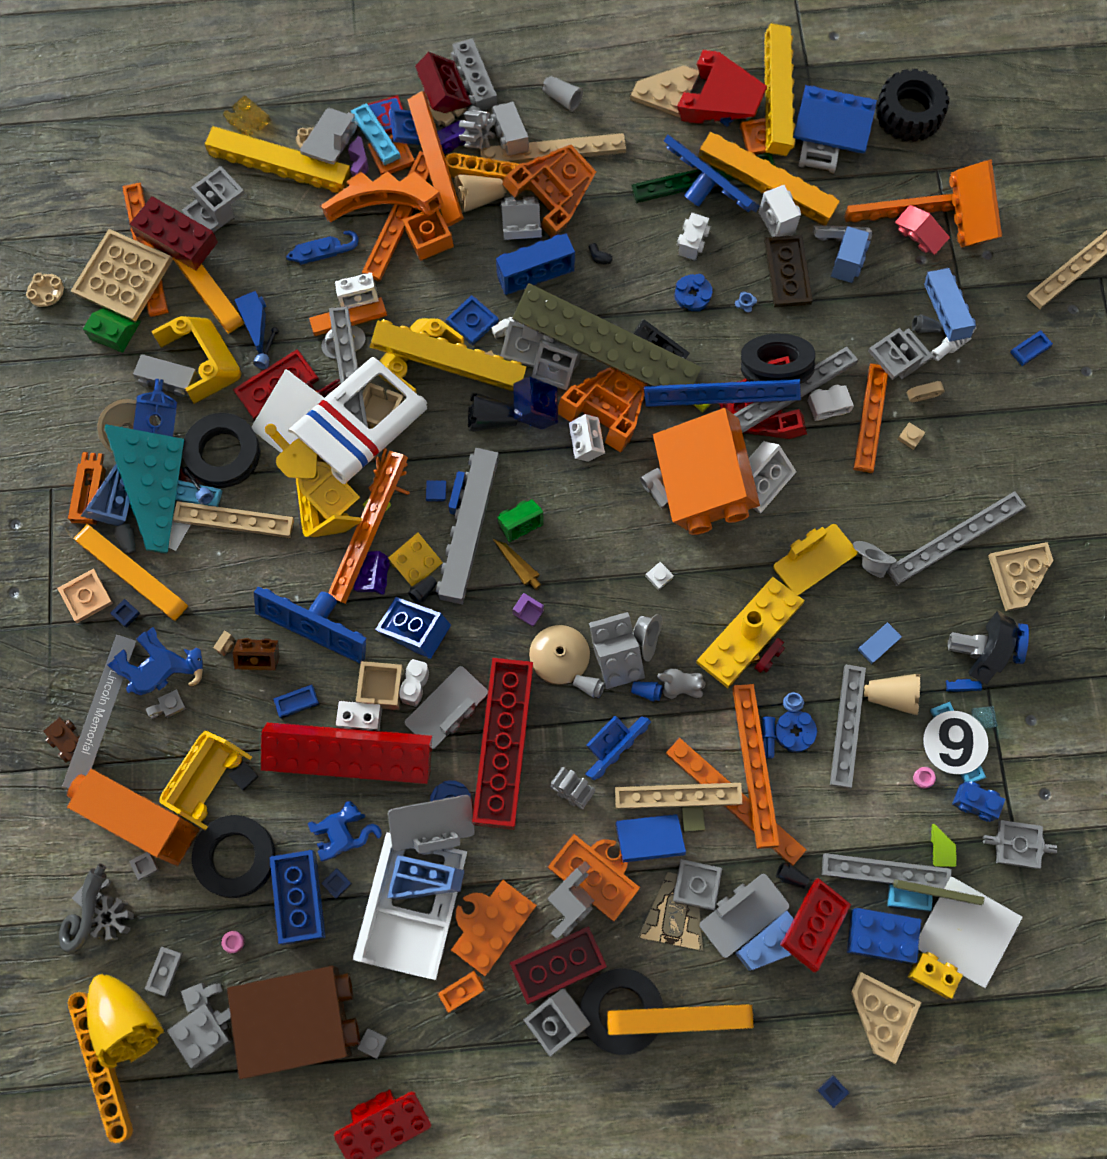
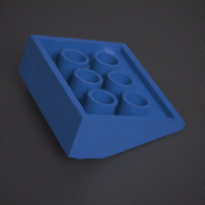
(835, 119)

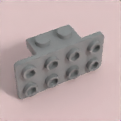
(330, 136)
(447, 706)
(431, 825)
(743, 915)

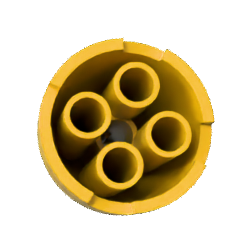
(119, 1022)

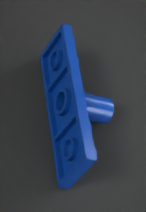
(707, 179)
(311, 622)

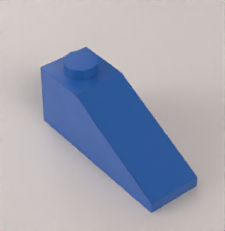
(254, 317)

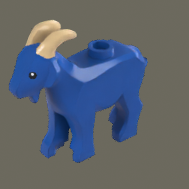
(158, 667)

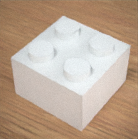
(779, 212)

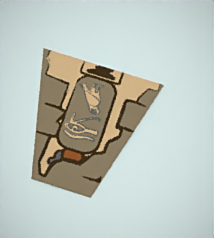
(672, 921)

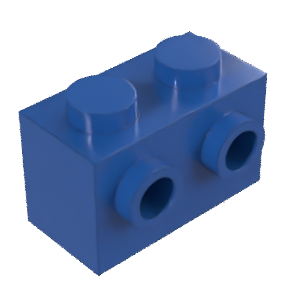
(975, 800)

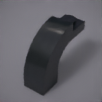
(999, 648)

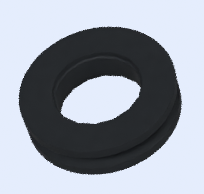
(773, 346)
(210, 427)
(208, 841)
(590, 1008)

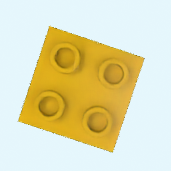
(415, 559)

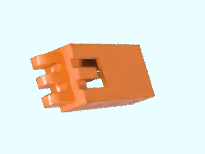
(83, 494)

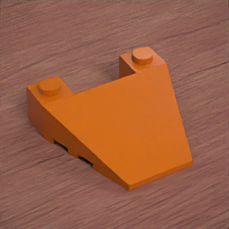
(557, 181)
(611, 398)

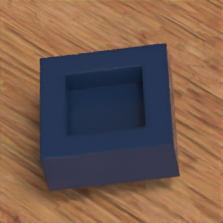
(125, 613)
(336, 883)
(833, 1091)

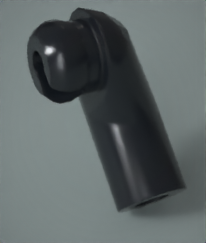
(599, 256)

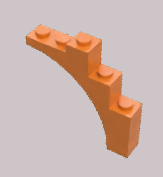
(384, 190)

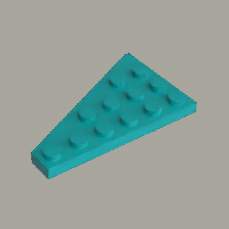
(150, 478)

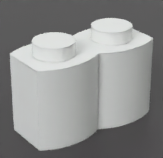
(830, 402)
(416, 677)

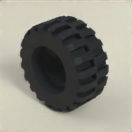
(916, 86)

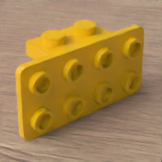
(814, 558)

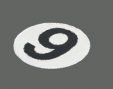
(955, 742)

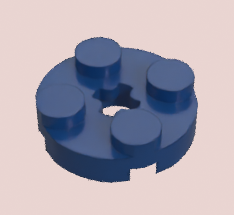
(689, 301)
(789, 740)

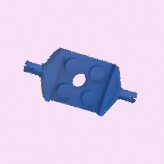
(158, 405)

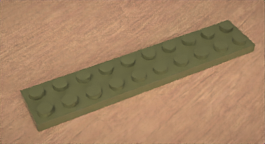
(602, 340)

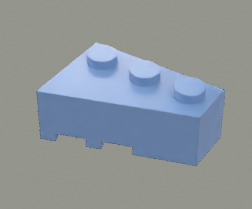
(110, 501)

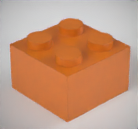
(428, 234)

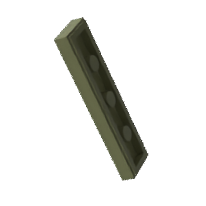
(939, 892)

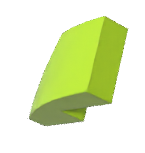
(943, 849)

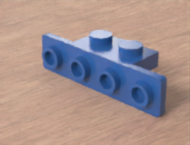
(611, 742)

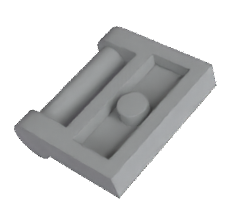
(818, 151)

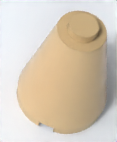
(477, 191)
(896, 693)

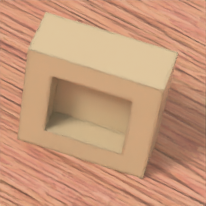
(911, 436)
(224, 643)

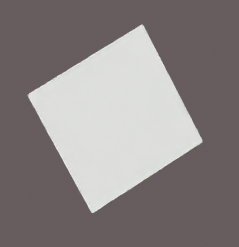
(285, 407)
(980, 938)

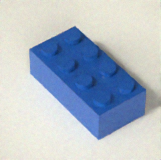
(535, 263)
(297, 897)

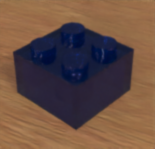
(535, 403)

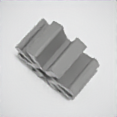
(477, 129)
(572, 788)
(116, 916)

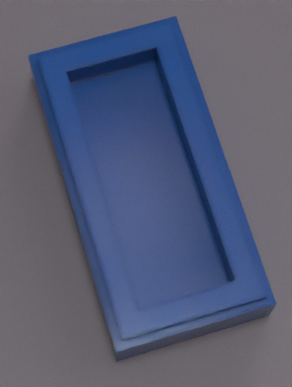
(1031, 348)
(458, 486)
(296, 701)

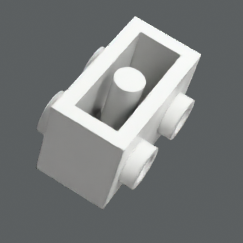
(692, 240)
(356, 291)
(586, 438)
(359, 716)

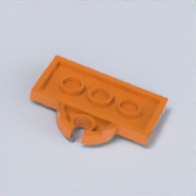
(606, 876)
(490, 925)

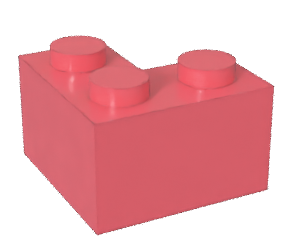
(922, 228)

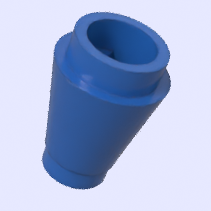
(647, 690)

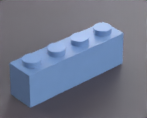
(949, 304)

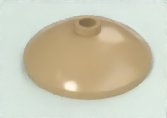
(119, 414)
(556, 667)

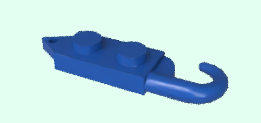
(321, 249)

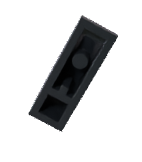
(655, 336)

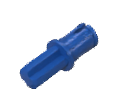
(768, 736)

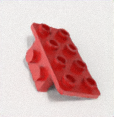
(382, 1125)

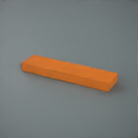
(321, 323)

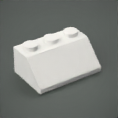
(770, 472)

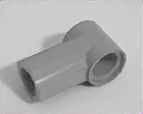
(654, 484)
(967, 644)

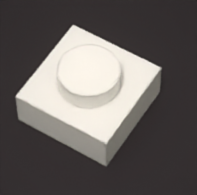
(659, 576)

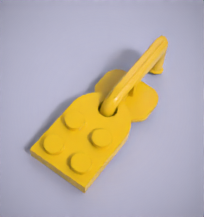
(301, 462)

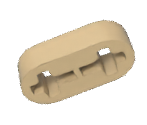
(925, 391)

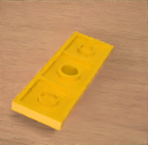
(750, 632)

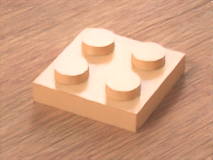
(85, 595)

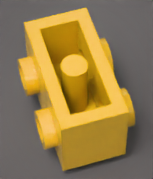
(935, 975)

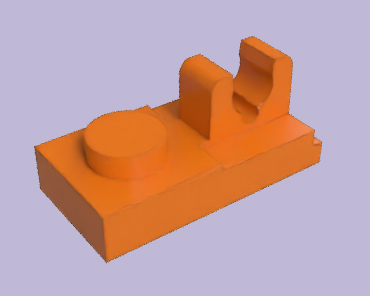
(461, 991)

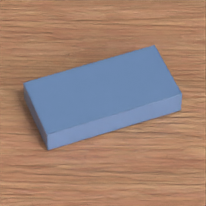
(879, 643)

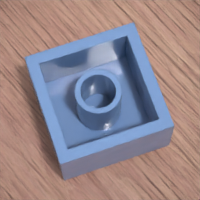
(851, 254)

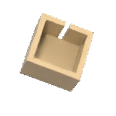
(376, 404)
(380, 684)

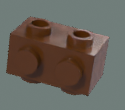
(256, 654)
(64, 737)

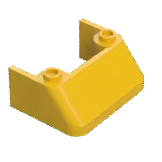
(435, 329)
(216, 372)
(315, 524)
(199, 775)

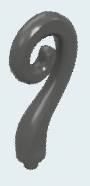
(82, 927)

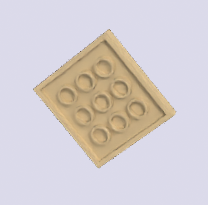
(122, 275)

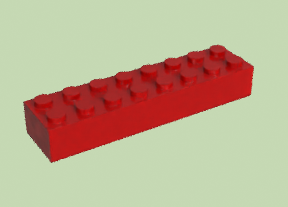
(503, 744)
(346, 753)

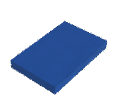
(650, 838)

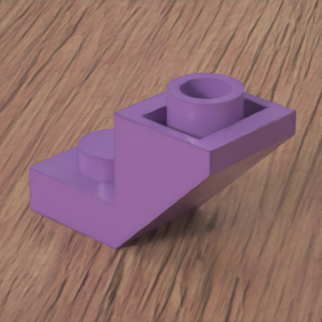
(358, 156)

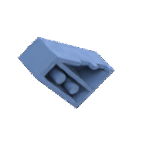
(422, 878)
(766, 945)

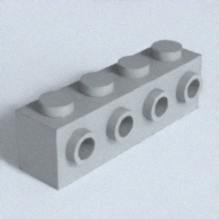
(474, 74)

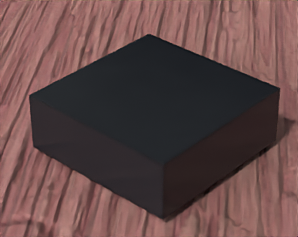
(243, 775)

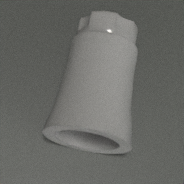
(563, 92)

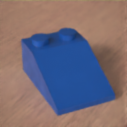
(414, 627)

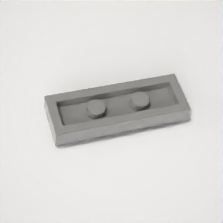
(825, 232)

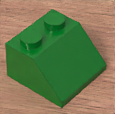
(110, 329)
(520, 520)

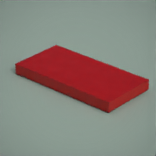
(257, 389)
(815, 925)

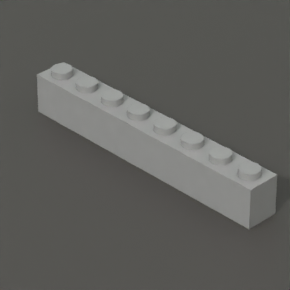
(468, 526)

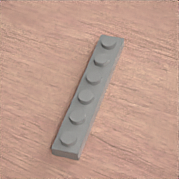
(847, 726)
(883, 871)

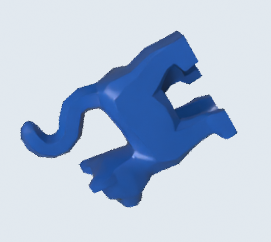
(338, 832)

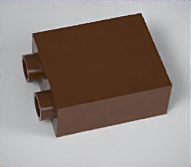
(292, 1021)

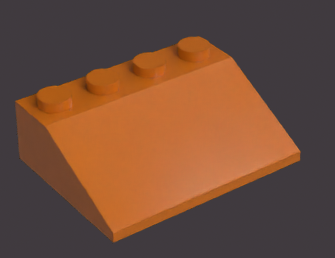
(975, 204)

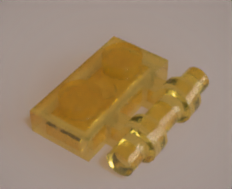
(250, 112)

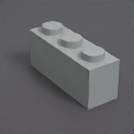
(510, 129)
(175, 376)

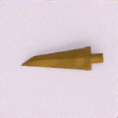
(522, 568)

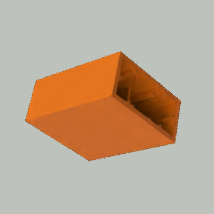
(706, 471)
(131, 816)

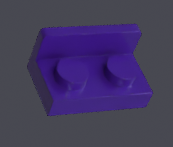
(450, 138)
(373, 573)

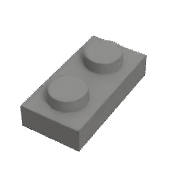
(163, 971)

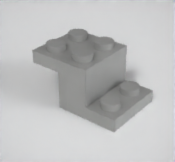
(213, 199)
(521, 218)
(900, 353)
(556, 364)
(617, 650)
(572, 900)

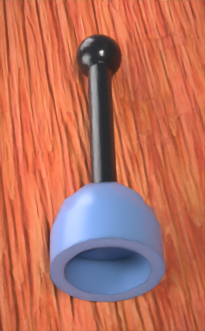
(262, 360)
(203, 494)

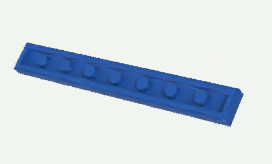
(723, 393)

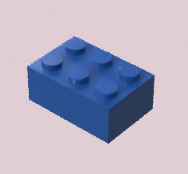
(884, 936)

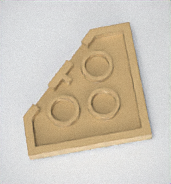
(665, 89)
(1020, 573)
(885, 1015)

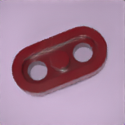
(765, 662)

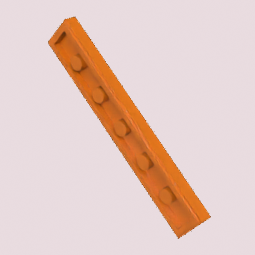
(871, 419)

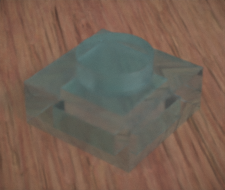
(985, 716)

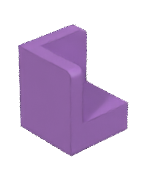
(528, 609)

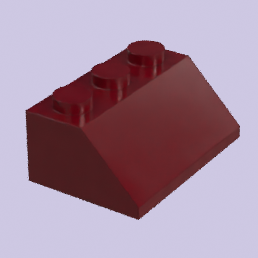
(442, 83)

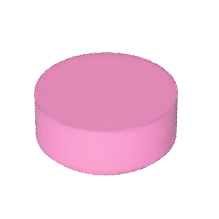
(924, 777)
(233, 942)

